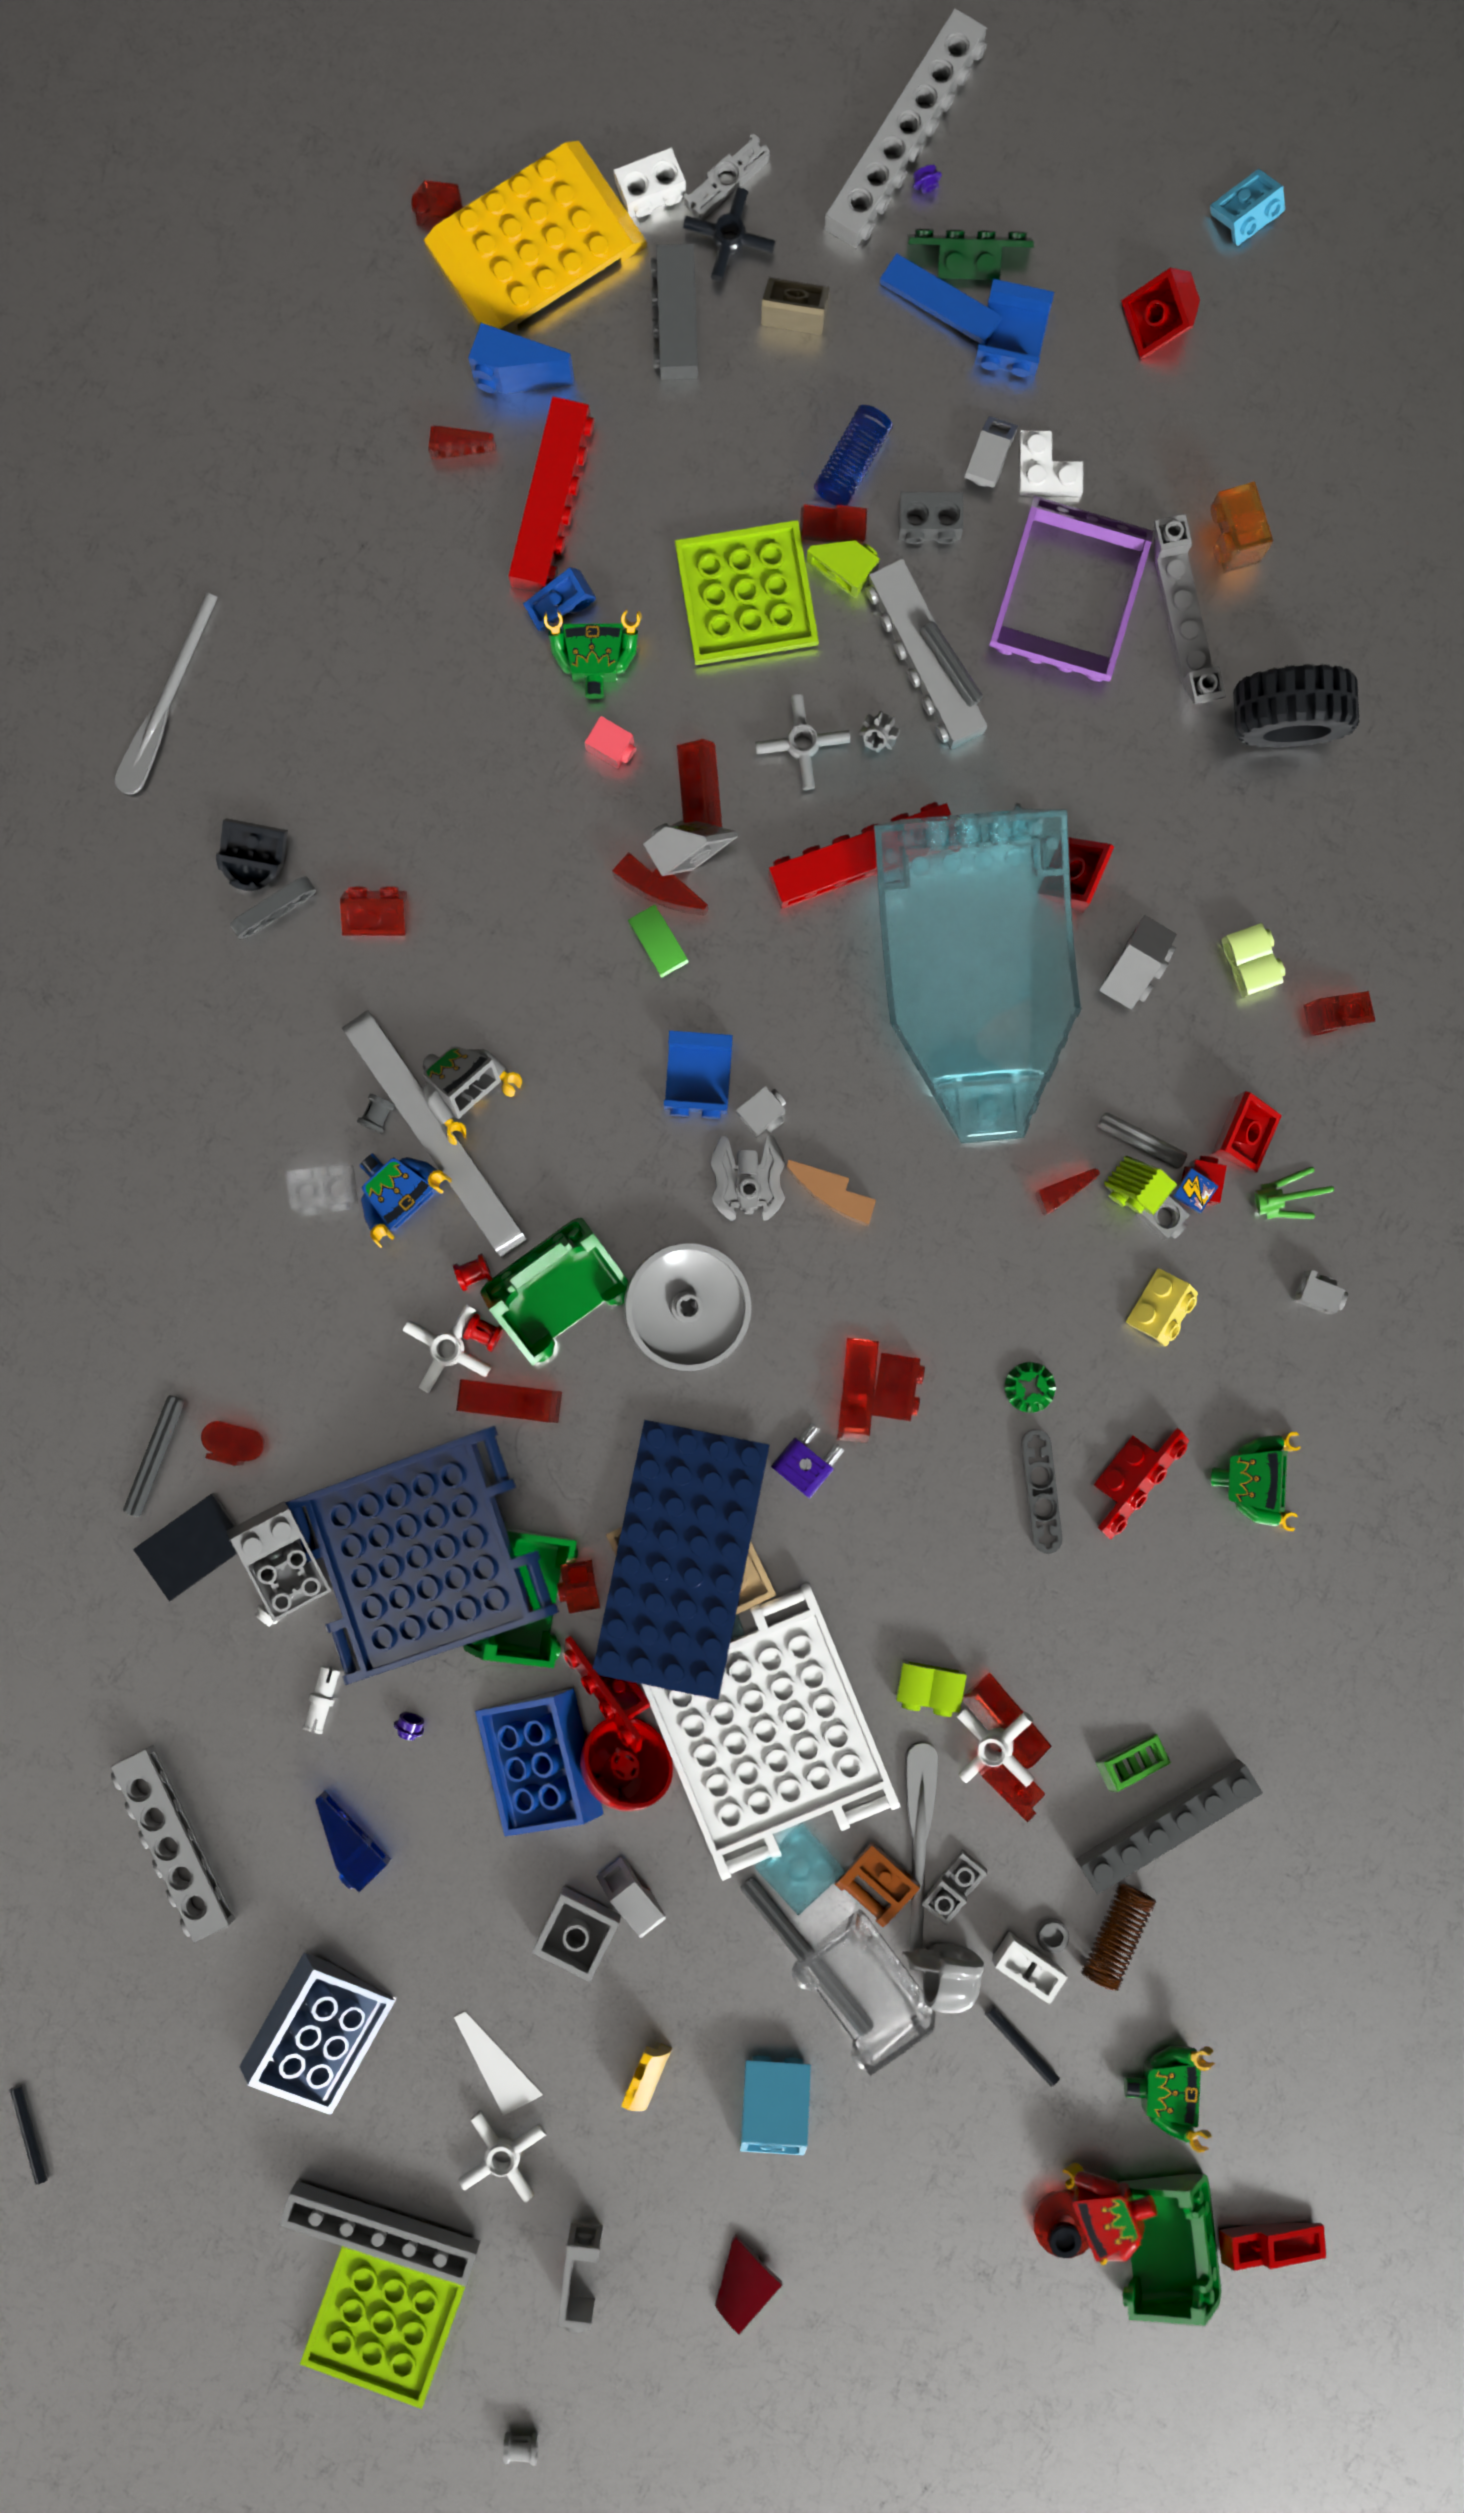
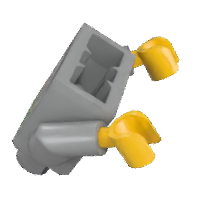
(460, 1081)

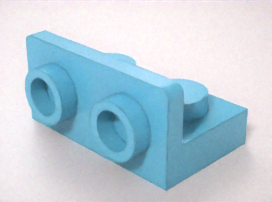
(1249, 205)

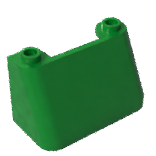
(553, 1288)
(532, 1642)
(1177, 2257)

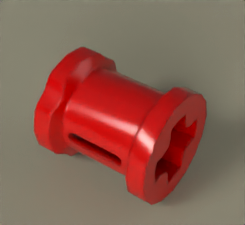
(472, 1272)
(483, 1332)

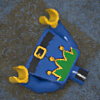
(396, 1192)

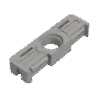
(743, 165)

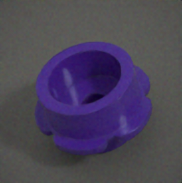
(926, 178)
(409, 1726)

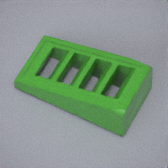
(1109, 1775)

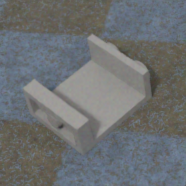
(582, 2245)

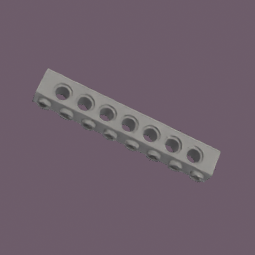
(958, 35)

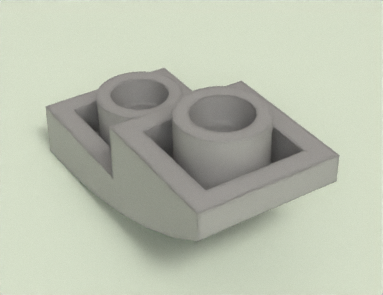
(954, 1887)

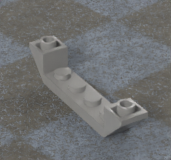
(1183, 611)

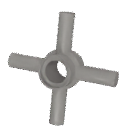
(802, 754)

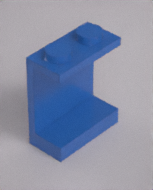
(1020, 334)
(698, 1074)

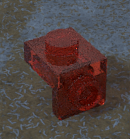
(435, 200)

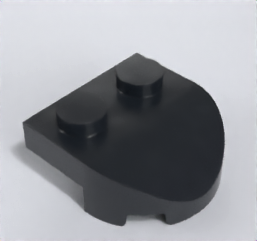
(250, 854)

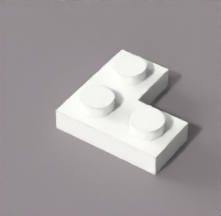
(1040, 474)

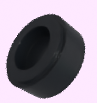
(1064, 2239)

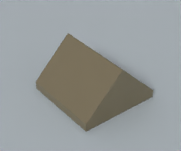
(794, 306)

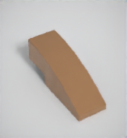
(831, 1192)

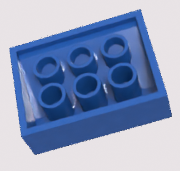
(536, 1764)

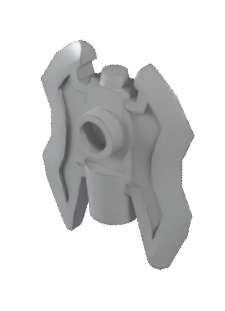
(748, 1183)

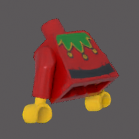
(1108, 2214)

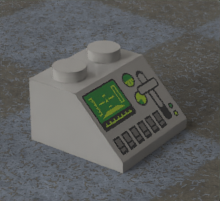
(686, 845)

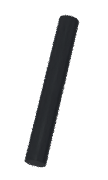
(1022, 2046)
(28, 2135)

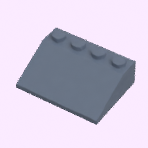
(315, 2035)

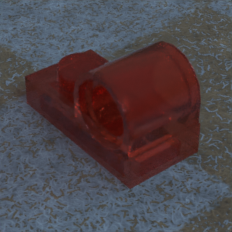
(1338, 1012)

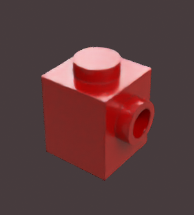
(1213, 1171)

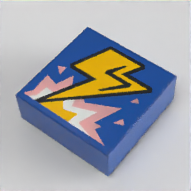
(1195, 1191)

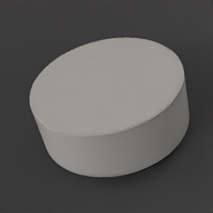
(1052, 1935)

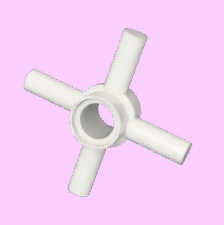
(435, 1341)
(987, 1755)
(497, 2168)

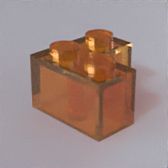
(1243, 527)

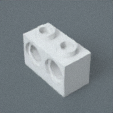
(645, 176)
(1029, 1968)

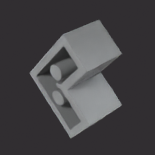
(1142, 958)

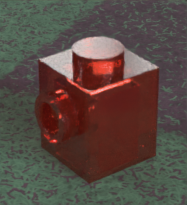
(579, 1587)

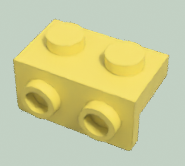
(1163, 1307)

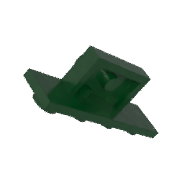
(970, 255)

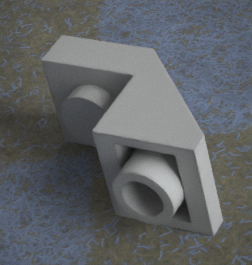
(991, 452)
(630, 1898)

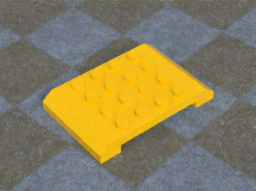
(533, 238)

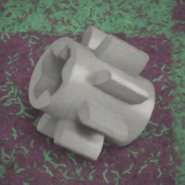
(879, 731)

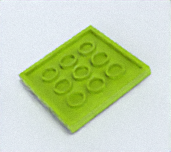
(746, 592)
(382, 2326)

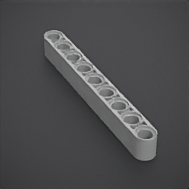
(451, 1159)

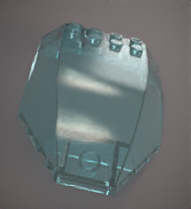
(980, 959)

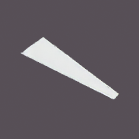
(503, 2077)

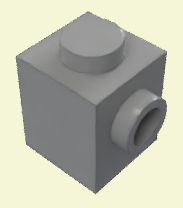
(763, 1111)

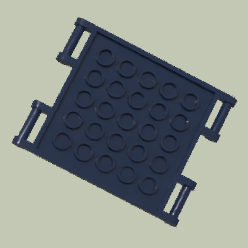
(420, 1557)

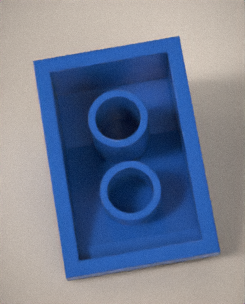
(516, 364)

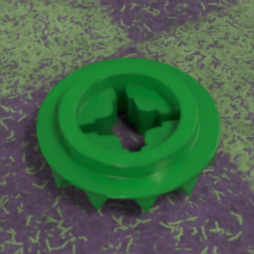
(1015, 1391)

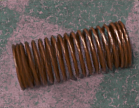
(1102, 1959)

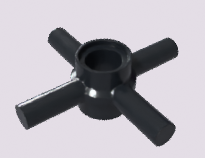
(725, 223)

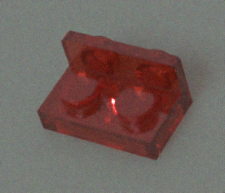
(373, 912)
(897, 1387)
(1018, 1796)

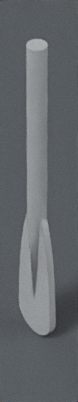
(144, 746)
(920, 1793)

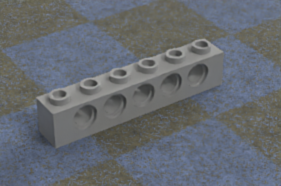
(177, 1826)

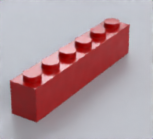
(550, 494)
(835, 865)

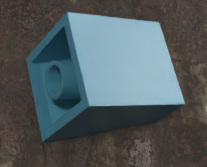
(775, 2106)

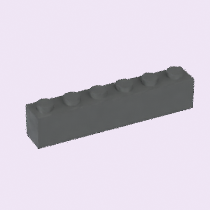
(1168, 1826)

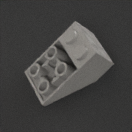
(277, 1562)

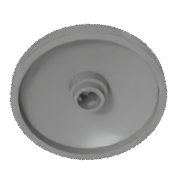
(687, 1307)

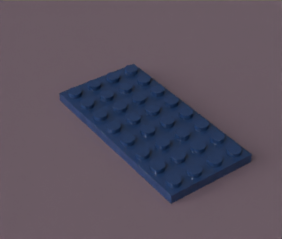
(681, 1559)

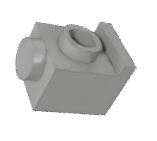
(1320, 1293)

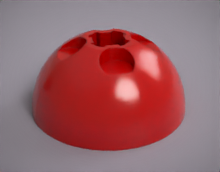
(619, 1774)

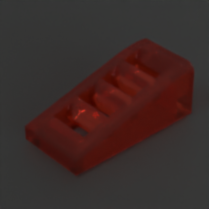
(455, 442)
(1055, 1195)

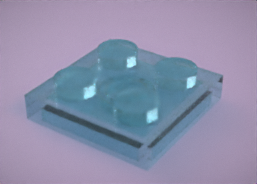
(802, 1870)

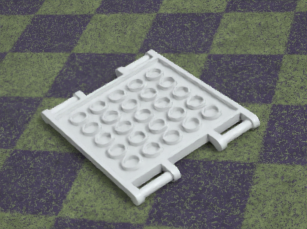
(777, 1740)

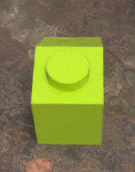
(845, 563)

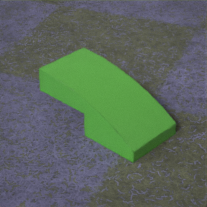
(658, 941)

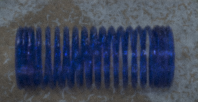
(867, 425)

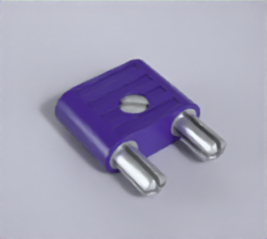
(803, 1466)

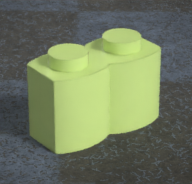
(1253, 960)

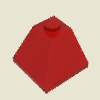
(1161, 310)

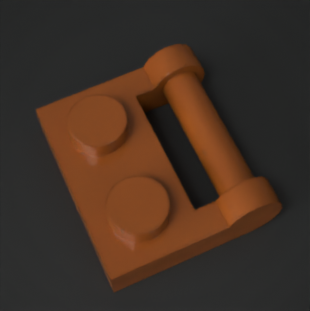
(884, 1877)

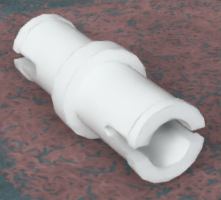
(321, 1700)

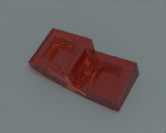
(833, 524)

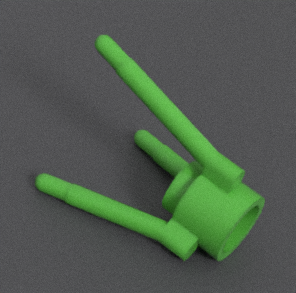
(1270, 1200)

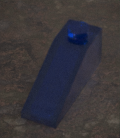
(352, 1849)

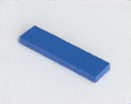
(940, 299)

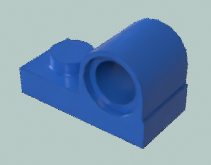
(565, 593)

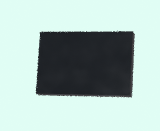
(188, 1547)

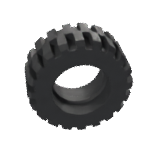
(1296, 706)

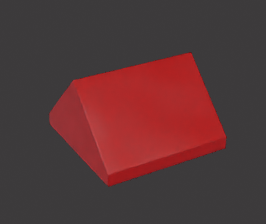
(1086, 866)
(1247, 1132)

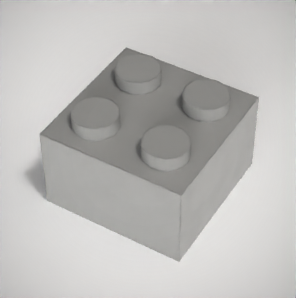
(577, 1934)

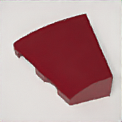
(744, 2286)

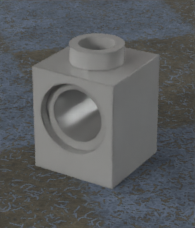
(1177, 1224)

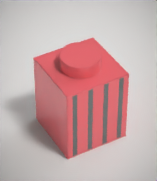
(610, 743)

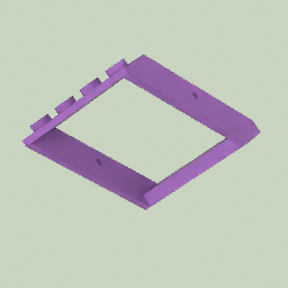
(1063, 656)

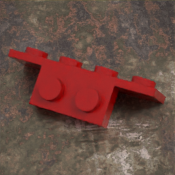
(1134, 1475)
(617, 1698)

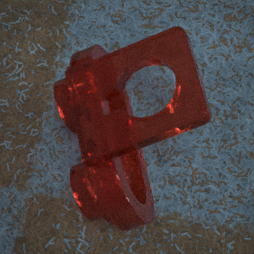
(231, 1443)

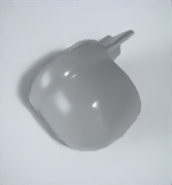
(950, 1976)

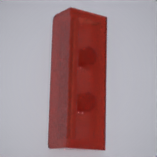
(699, 782)
(998, 1710)

